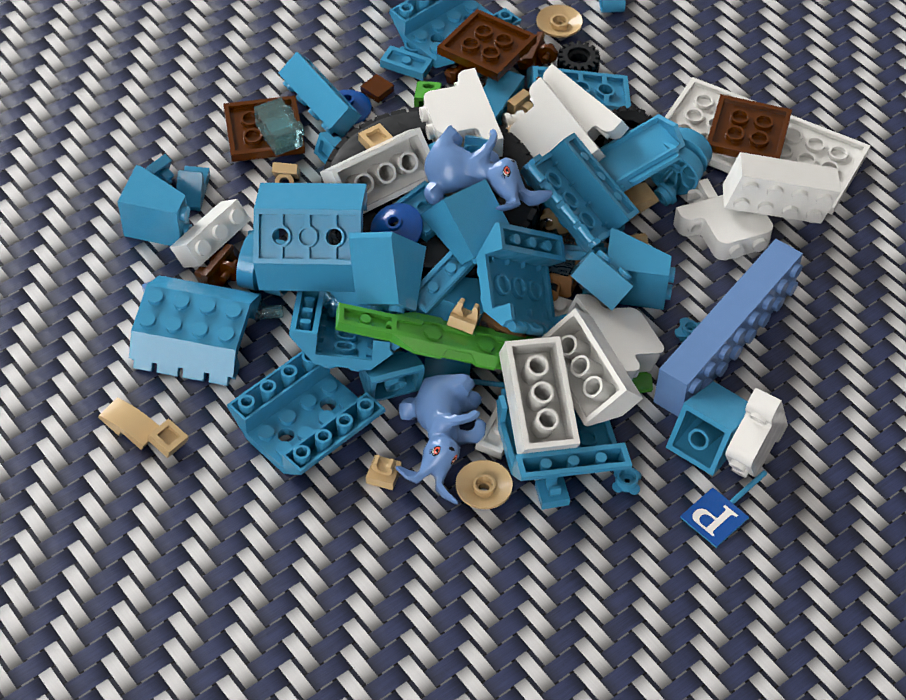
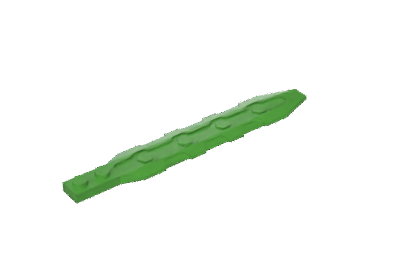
(435, 339)

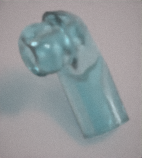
(269, 312)

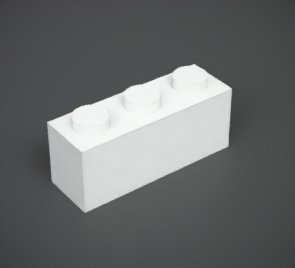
(210, 233)

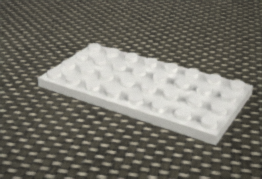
(803, 140)

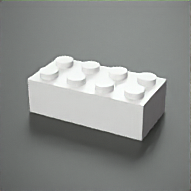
(781, 188)
(538, 395)

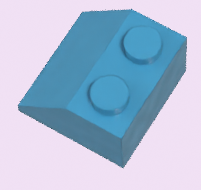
(602, 279)
(393, 377)

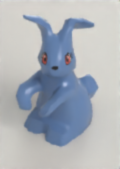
(453, 168)
(440, 411)

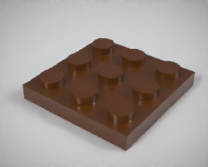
(487, 44)
(748, 128)
(243, 134)

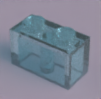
(279, 126)

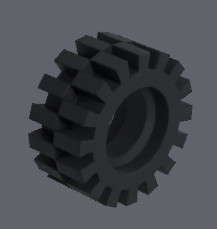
(579, 52)

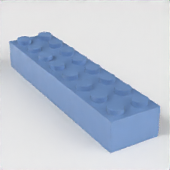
(729, 326)

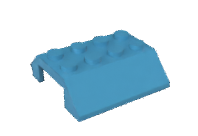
(582, 192)
(517, 277)
(191, 329)
(316, 336)
(595, 454)

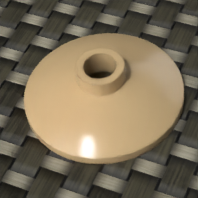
(559, 21)
(484, 475)

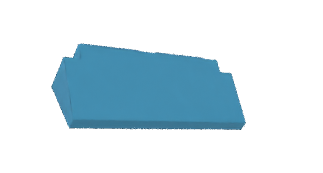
(642, 152)

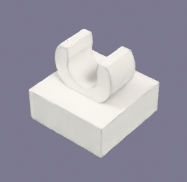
(703, 191)

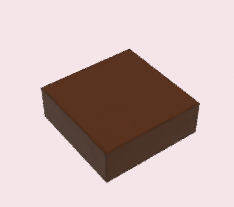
(377, 88)

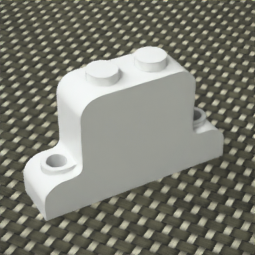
(462, 107)
(586, 109)
(549, 123)
(724, 230)
(625, 332)
(756, 434)

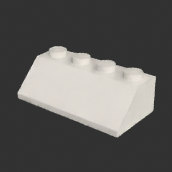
(386, 168)
(594, 373)

